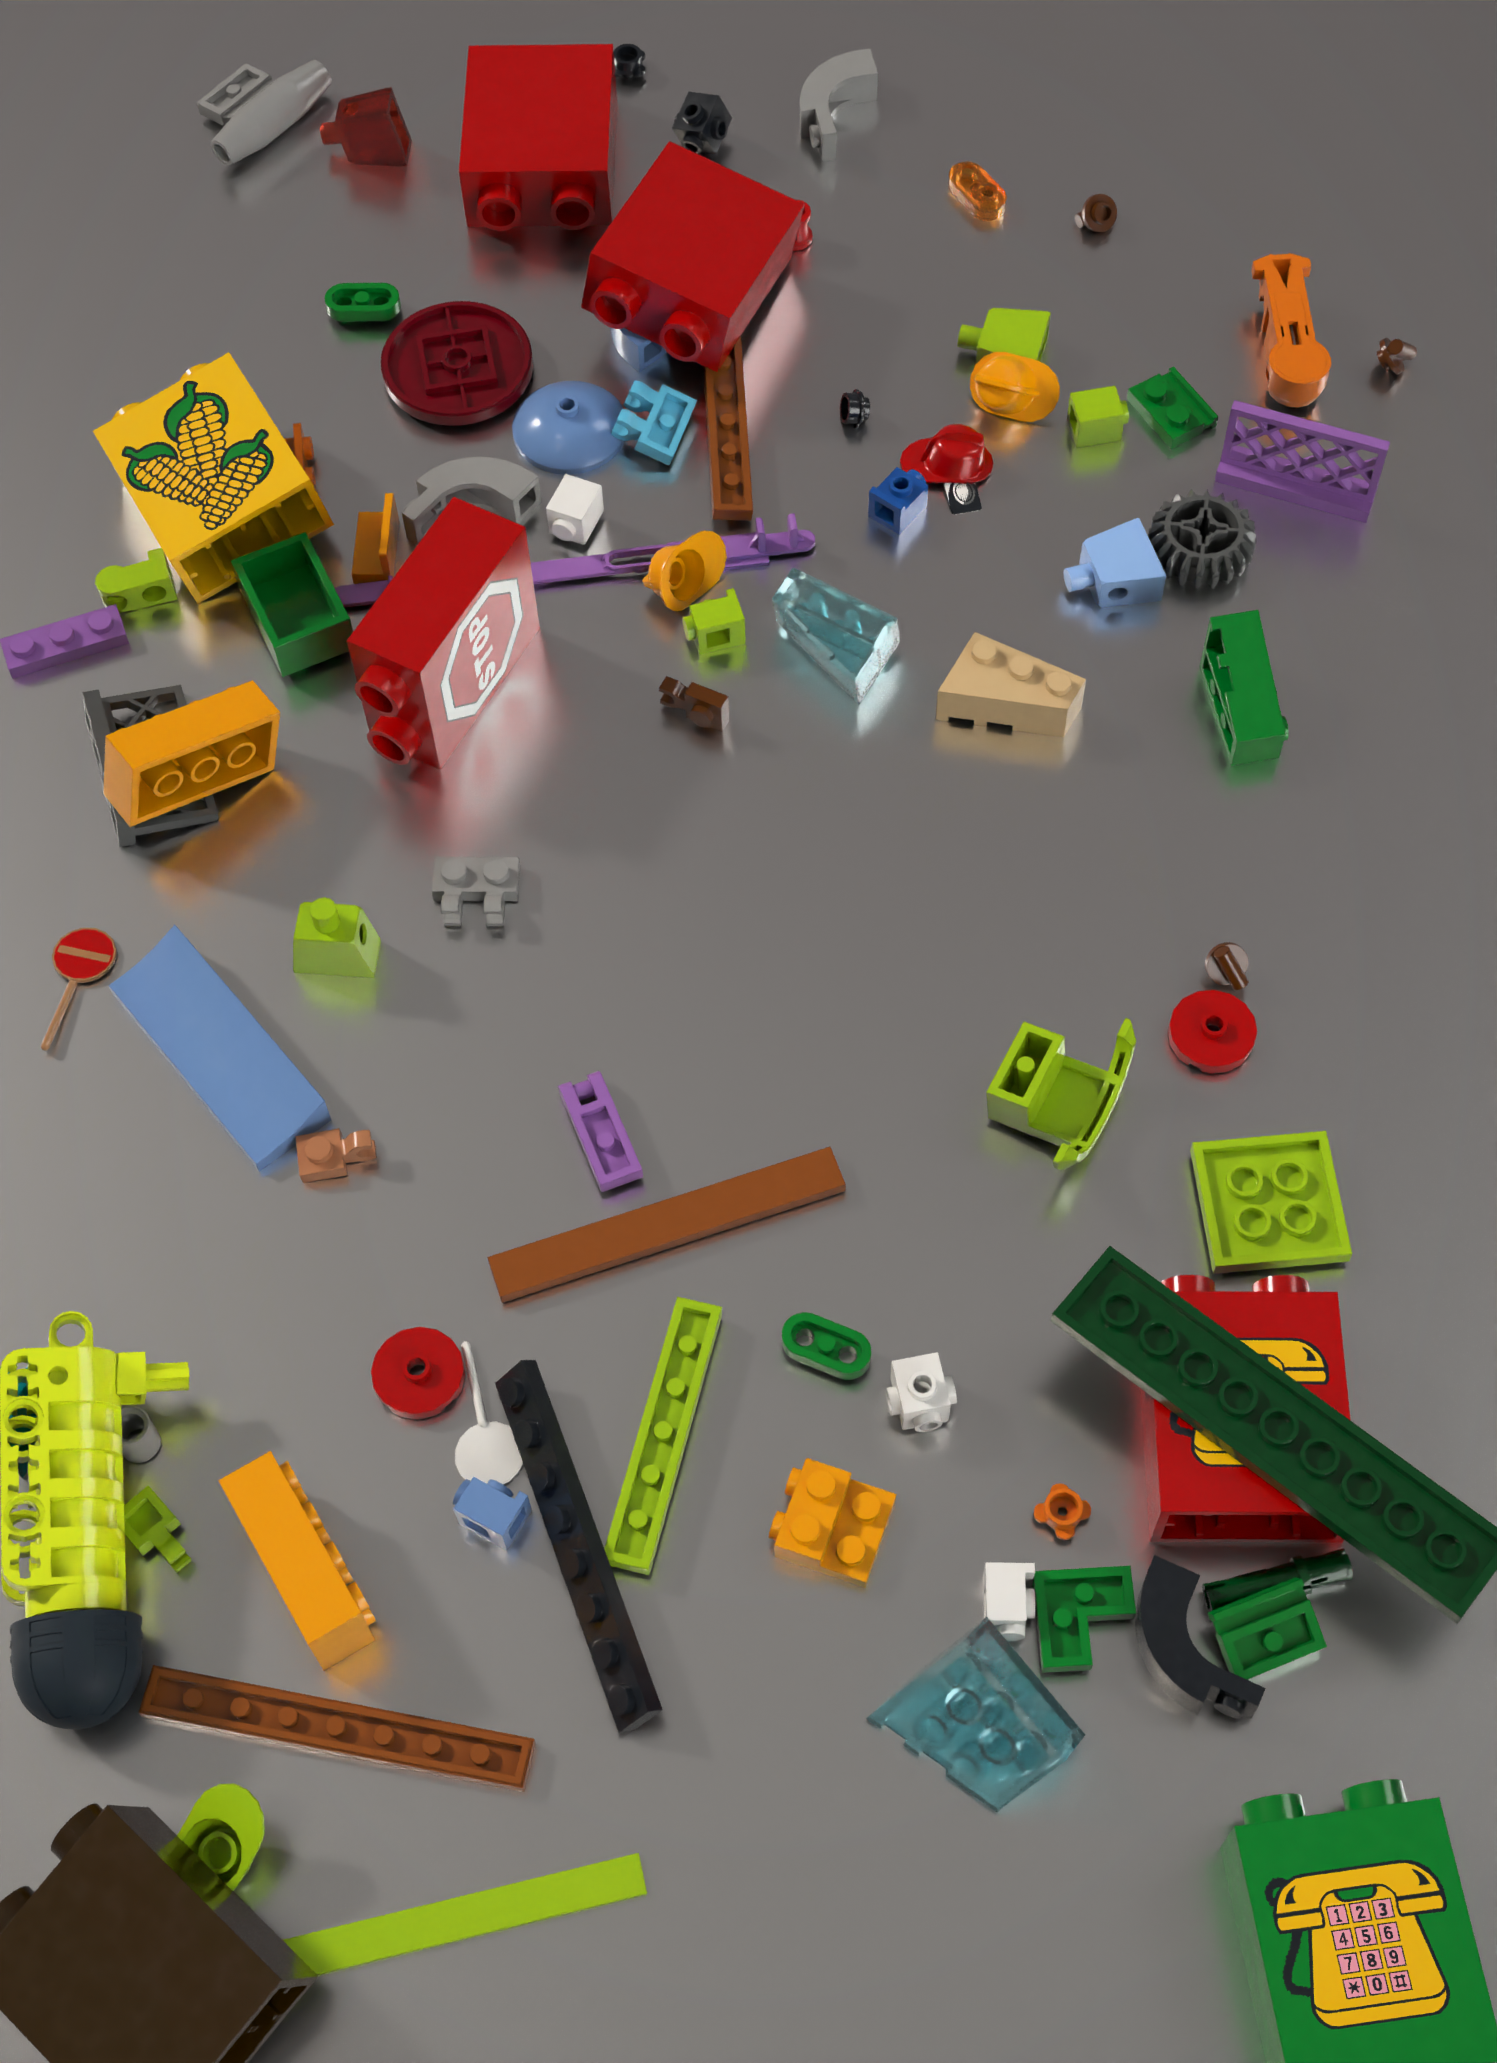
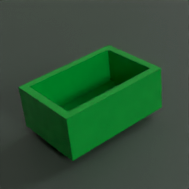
(293, 603)

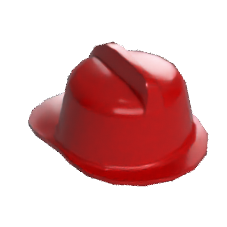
(950, 456)

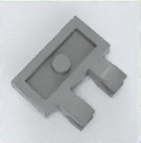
(475, 879)

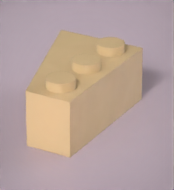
(1009, 688)

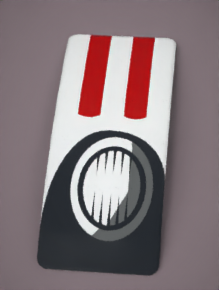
(962, 497)

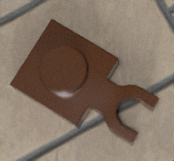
(701, 704)

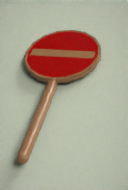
(80, 958)

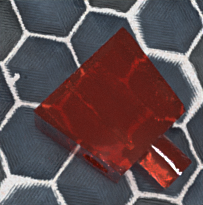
(370, 129)

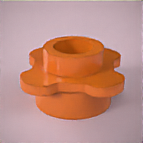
(1062, 1497)

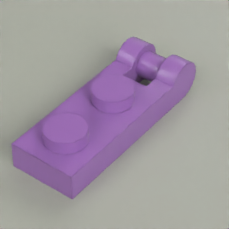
(601, 1132)

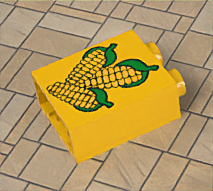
(211, 474)

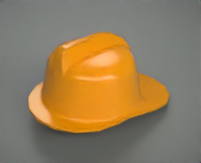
(1014, 386)
(686, 570)

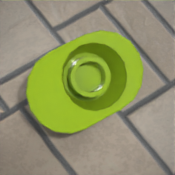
(225, 1831)

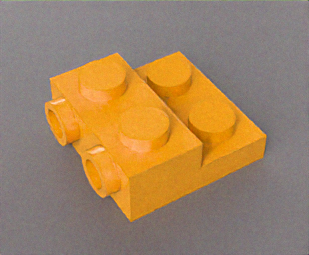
(831, 1522)

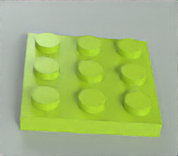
(1270, 1202)

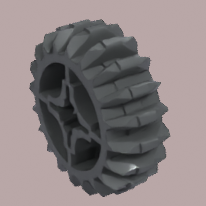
(1226, 534)

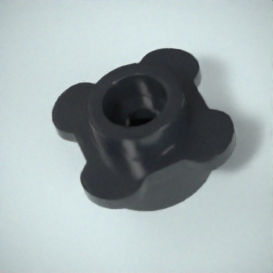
(628, 61)

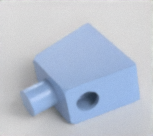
(1118, 567)

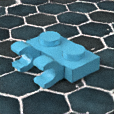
(665, 425)

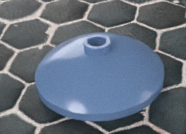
(567, 427)

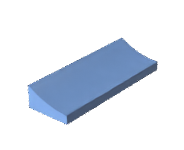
(220, 1050)

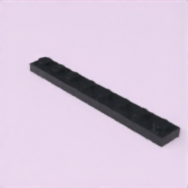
(578, 1547)

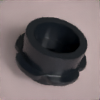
(854, 408)

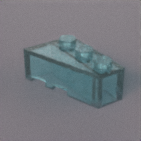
(836, 630)

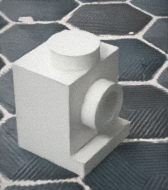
(1006, 1597)

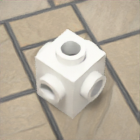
(920, 1392)

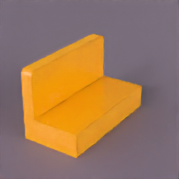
(376, 543)

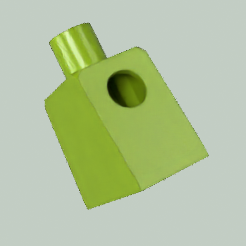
(1008, 331)
(334, 940)

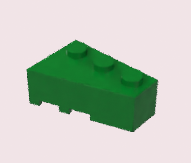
(1243, 688)

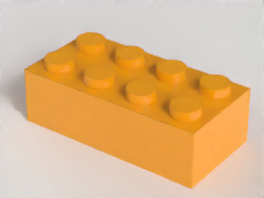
(190, 752)
(300, 1558)

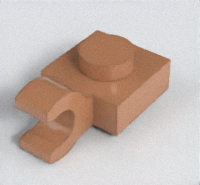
(326, 1153)

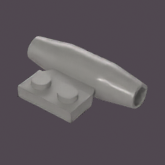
(258, 109)

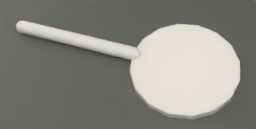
(489, 1447)

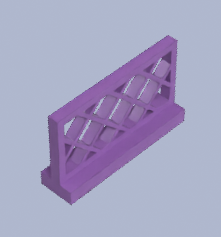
(1297, 477)

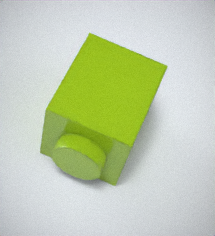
(1096, 416)

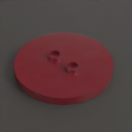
(457, 363)

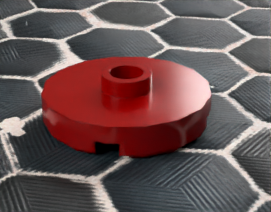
(1209, 1049)
(420, 1394)

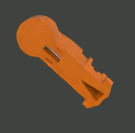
(1296, 361)

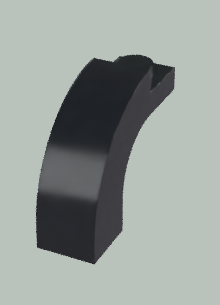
(1171, 1653)

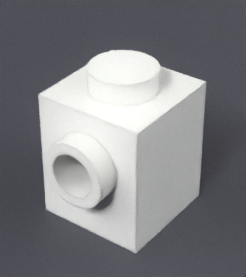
(574, 509)

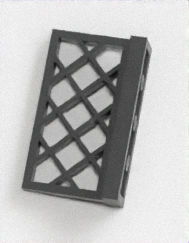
(101, 723)

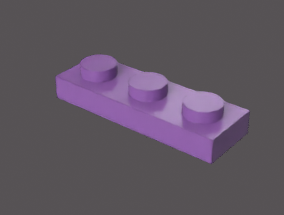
(64, 641)

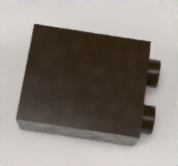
(140, 1952)

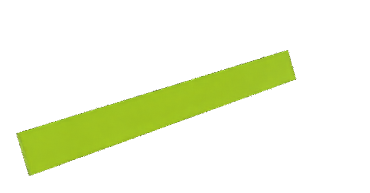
(471, 1915)

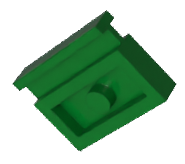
(1172, 407)
(1267, 1629)

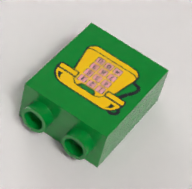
(1357, 1932)

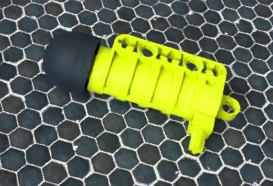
(78, 1644)

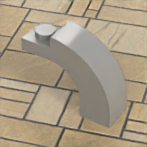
(831, 87)
(479, 480)

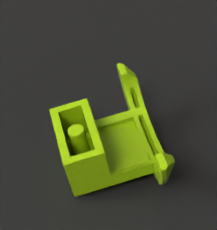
(1055, 1094)

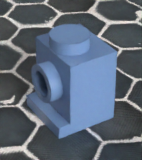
(491, 1510)

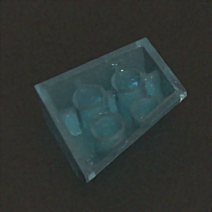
(982, 1718)

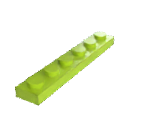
(662, 1436)

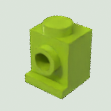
(716, 623)

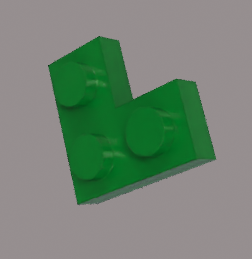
(1068, 1602)

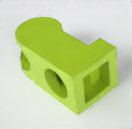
(137, 584)

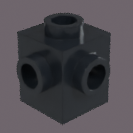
(702, 123)

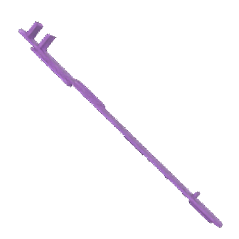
(741, 551)

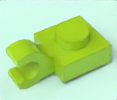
(150, 1525)

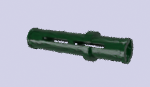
(1314, 1572)

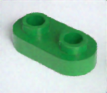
(362, 302)
(828, 1344)

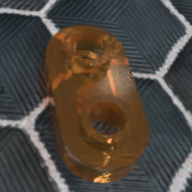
(977, 191)

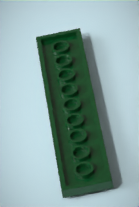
(1283, 1433)

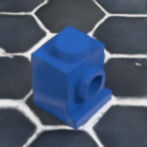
(901, 492)

